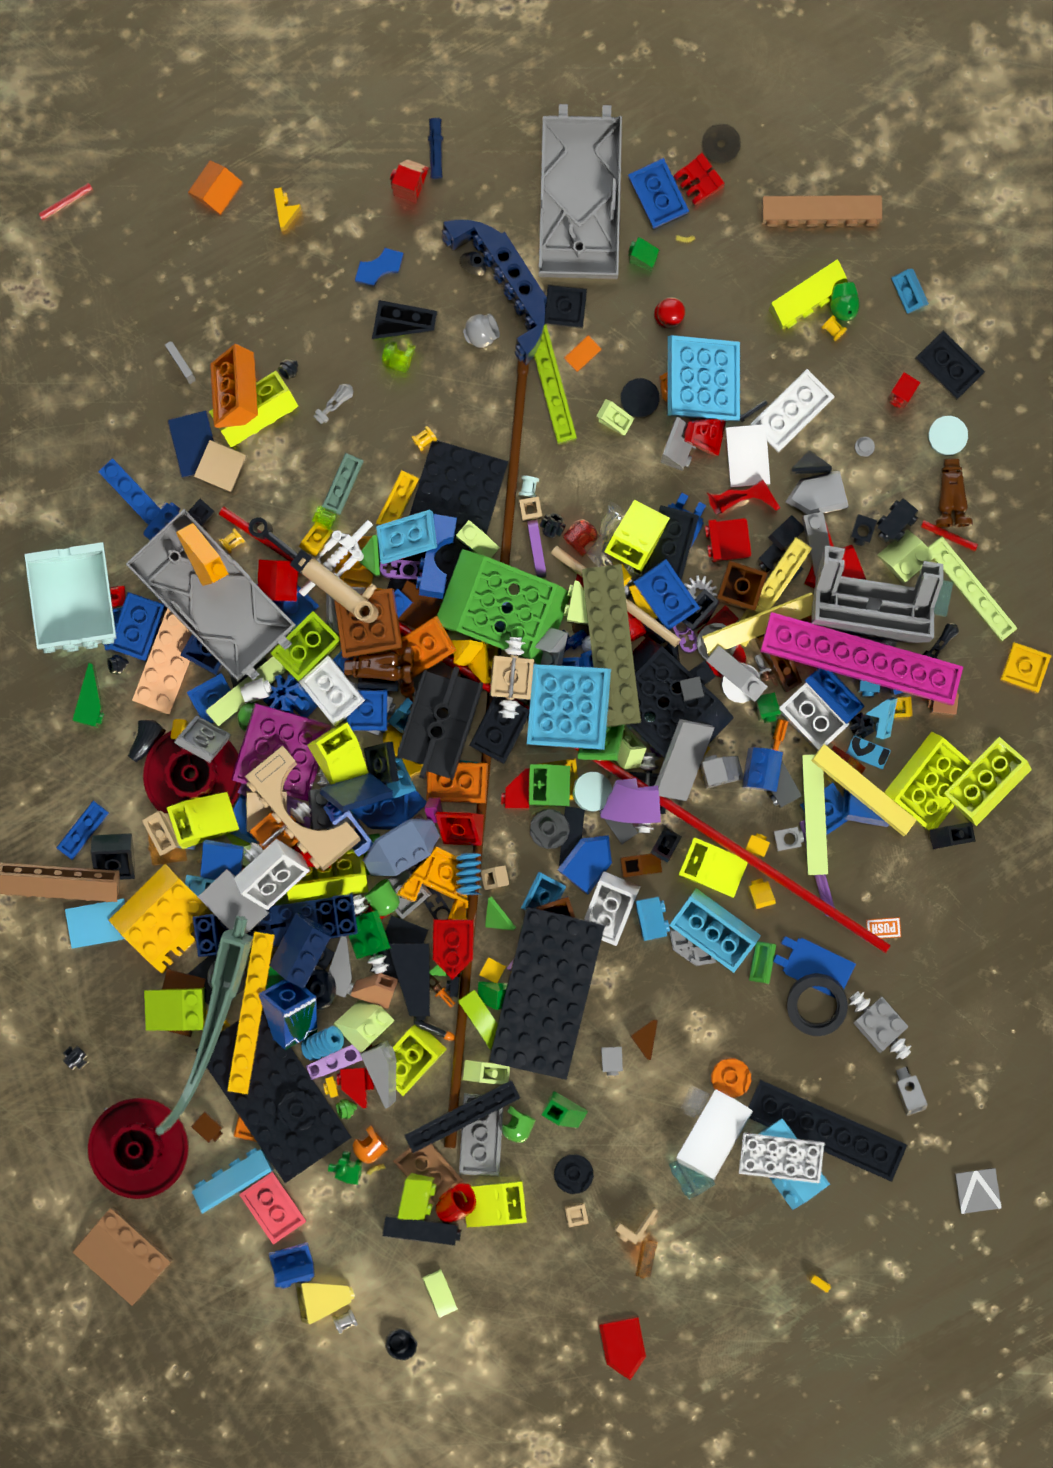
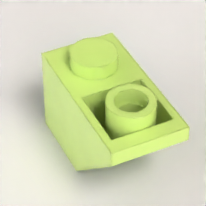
(577, 610)

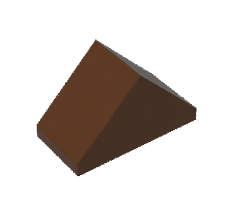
(645, 1038)

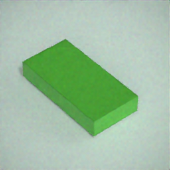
(762, 962)

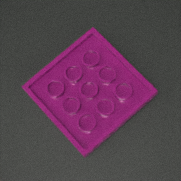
(268, 732)

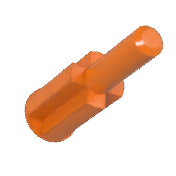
(779, 733)

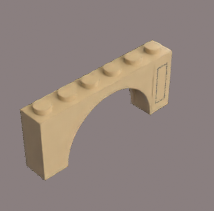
(269, 781)

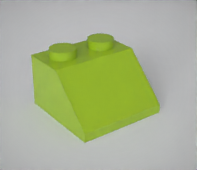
(416, 1197)

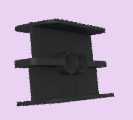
(441, 753)

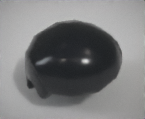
(401, 1344)

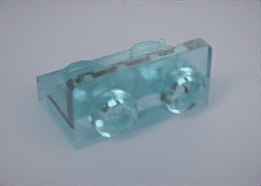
(691, 1182)

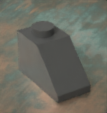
(787, 789)

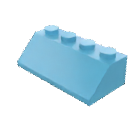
(715, 930)
(232, 1180)
(793, 1191)

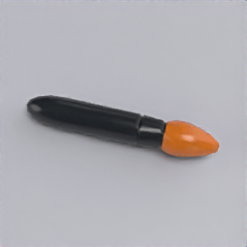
(435, 1030)

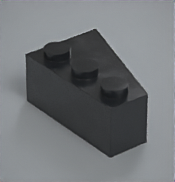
(400, 319)

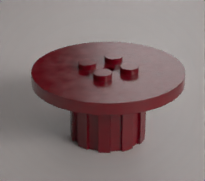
(169, 769)
(114, 1153)

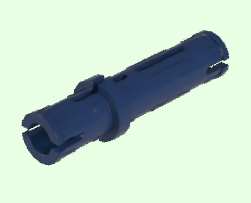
(435, 148)

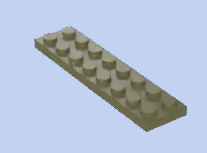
(612, 640)

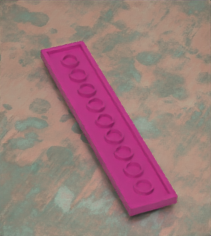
(861, 658)

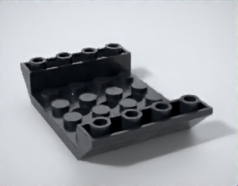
(654, 675)

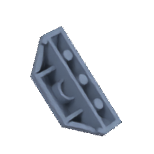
(401, 847)

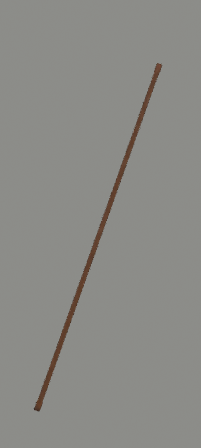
(522, 371)

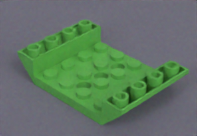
(476, 599)

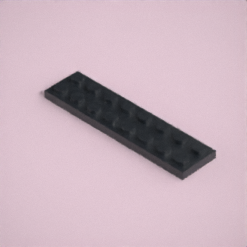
(840, 1135)

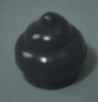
(288, 368)
(117, 664)

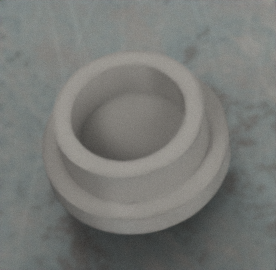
(864, 446)

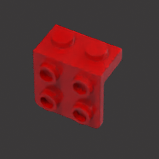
(728, 539)

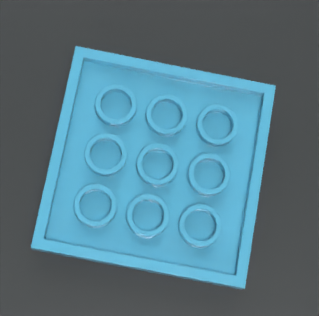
(703, 378)
(569, 706)

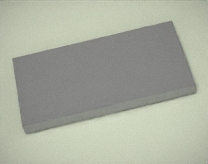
(683, 759)
(481, 1144)

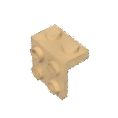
(626, 1234)

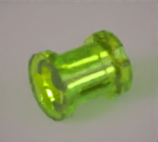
(324, 517)

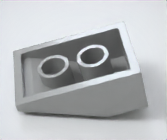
(677, 450)

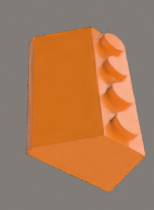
(234, 387)

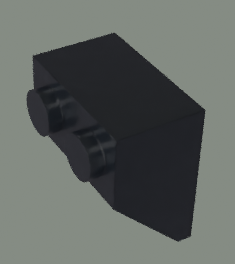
(114, 853)

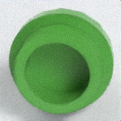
(345, 1108)

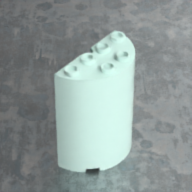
(70, 598)

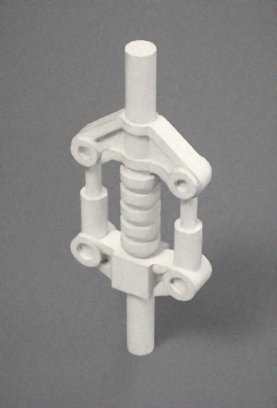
(348, 543)

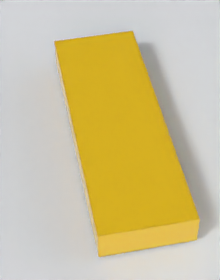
(398, 498)

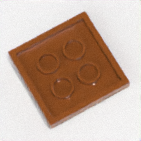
(367, 638)

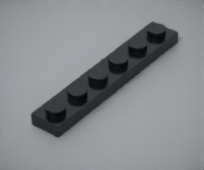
(462, 1116)

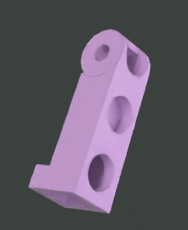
(334, 1062)

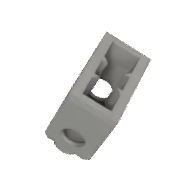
(913, 1100)

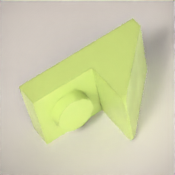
(614, 417)

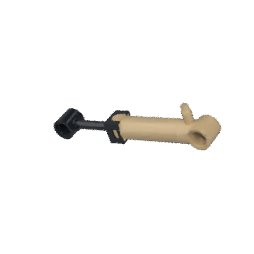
(320, 575)

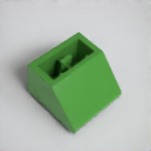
(549, 785)

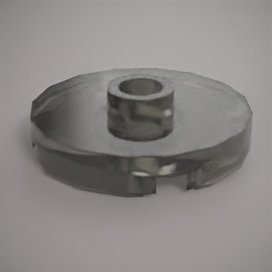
(725, 134)

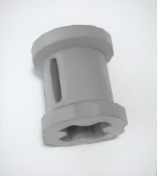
(345, 1321)

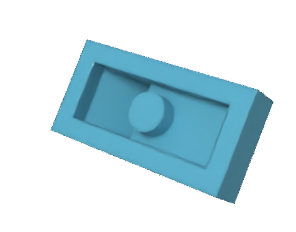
(885, 712)

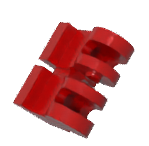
(702, 170)

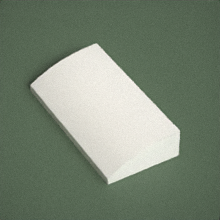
(714, 1135)

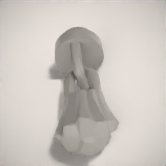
(342, 394)

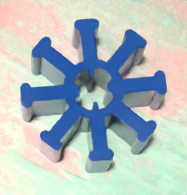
(286, 694)

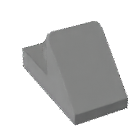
(553, 647)

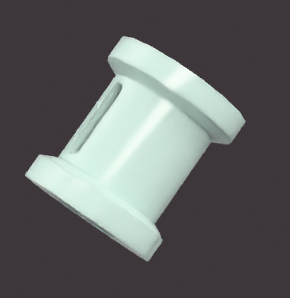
(528, 486)

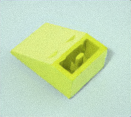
(637, 535)
(339, 754)
(202, 819)
(713, 867)
(497, 1205)

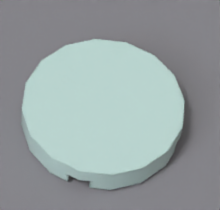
(948, 435)
(591, 791)

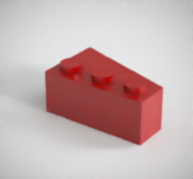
(408, 180)

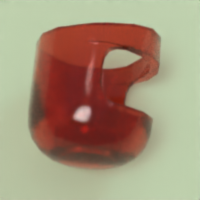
(576, 530)

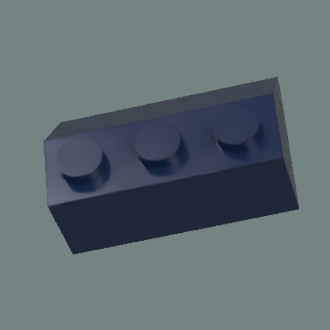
(199, 655)
(300, 950)

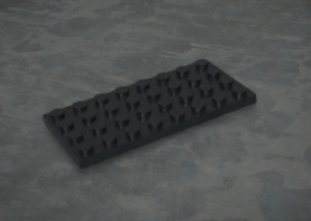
(458, 486)
(546, 993)
(272, 1077)

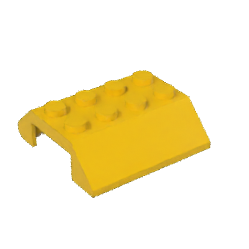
(160, 918)

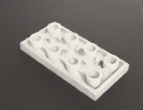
(781, 1158)

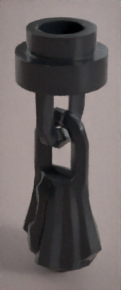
(948, 633)

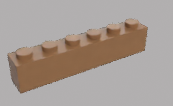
(821, 209)
(59, 882)

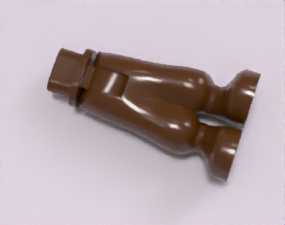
(952, 496)
(383, 666)

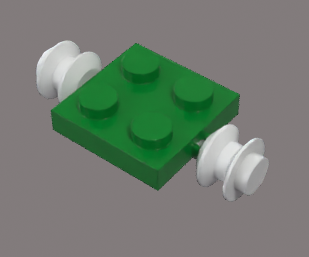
(370, 937)

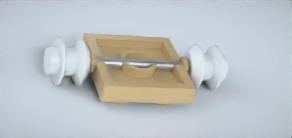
(511, 677)

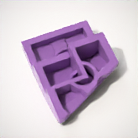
(632, 804)

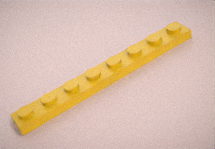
(251, 1013)

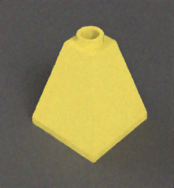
(320, 1299)

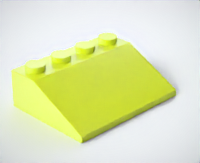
(926, 778)

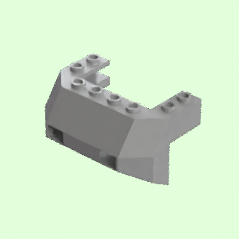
(875, 607)

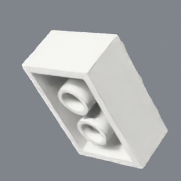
(812, 717)
(271, 874)

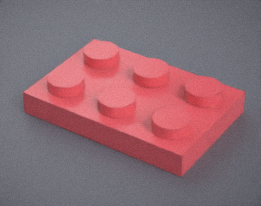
(272, 1207)

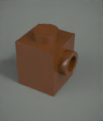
(208, 1127)

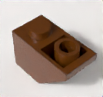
(640, 865)

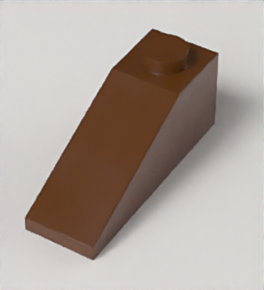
(783, 669)

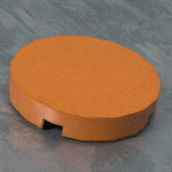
(731, 1077)

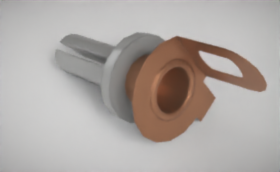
(764, 672)

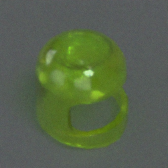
(395, 359)

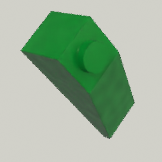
(89, 703)

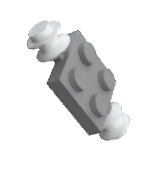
(880, 1025)

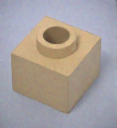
(530, 502)
(495, 877)

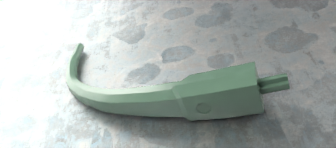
(226, 980)

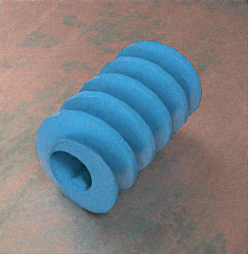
(468, 874)
(322, 1043)

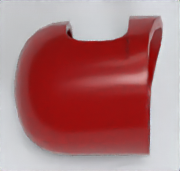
(670, 312)

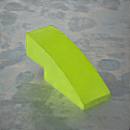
(479, 1016)

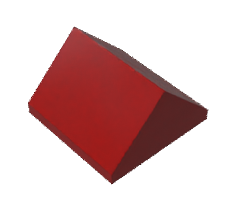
(278, 580)
(460, 828)

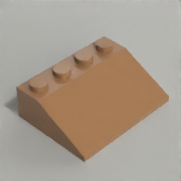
(122, 1256)

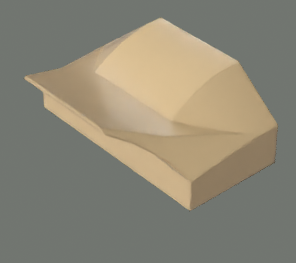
(161, 832)

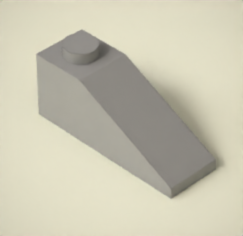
(816, 536)
(736, 673)
(341, 968)
(381, 1065)

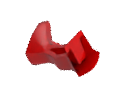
(730, 497)

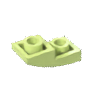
(439, 1293)

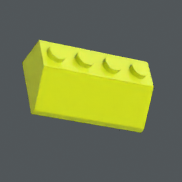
(807, 295)
(272, 403)
(988, 781)
(343, 878)

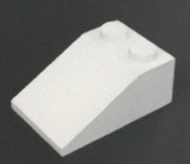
(612, 905)

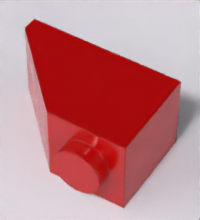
(517, 792)
(354, 1084)

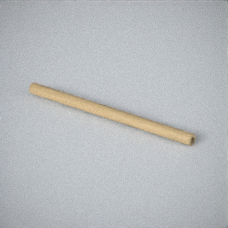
(631, 607)

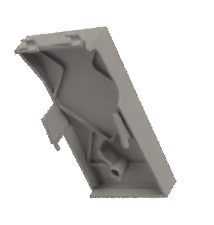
(580, 195)
(227, 616)

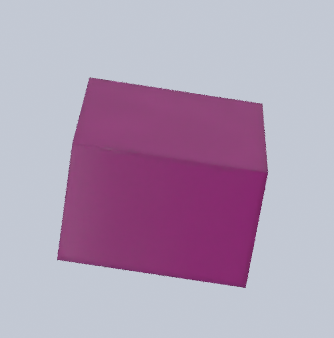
(432, 806)

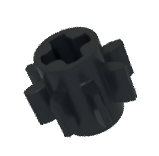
(552, 525)
(862, 725)
(74, 1057)

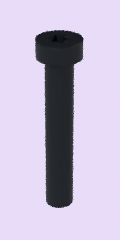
(753, 410)

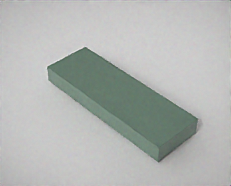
(342, 484)

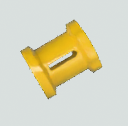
(834, 328)
(424, 438)
(229, 547)

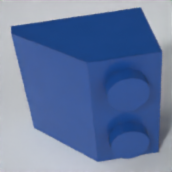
(762, 769)

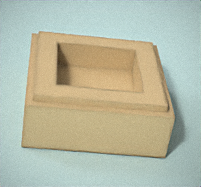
(576, 1215)

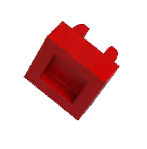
(118, 595)

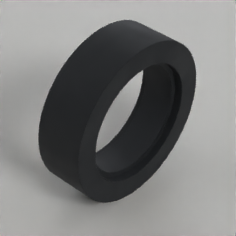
(828, 1026)

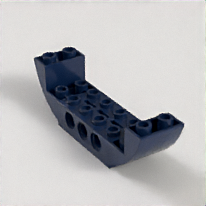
(506, 263)
(334, 913)

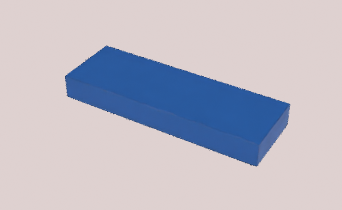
(82, 830)

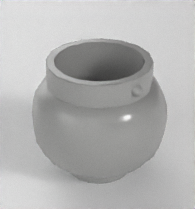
(481, 330)

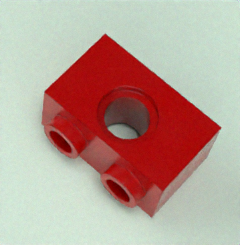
(903, 390)

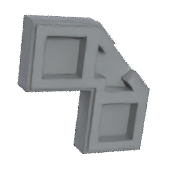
(691, 953)

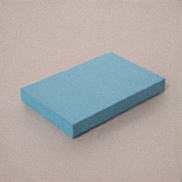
(406, 536)
(91, 924)

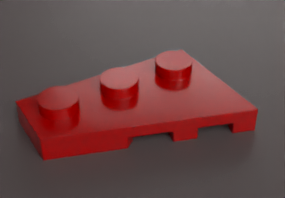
(706, 435)

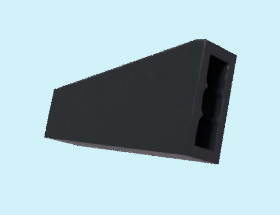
(413, 970)
(421, 1230)

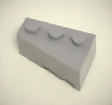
(720, 770)

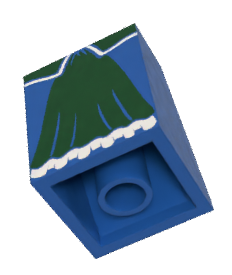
(289, 1013)

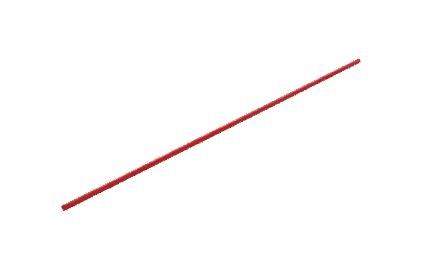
(664, 801)

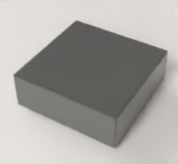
(691, 688)

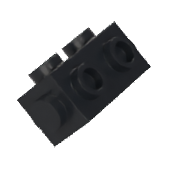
(893, 526)

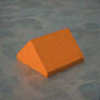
(215, 187)

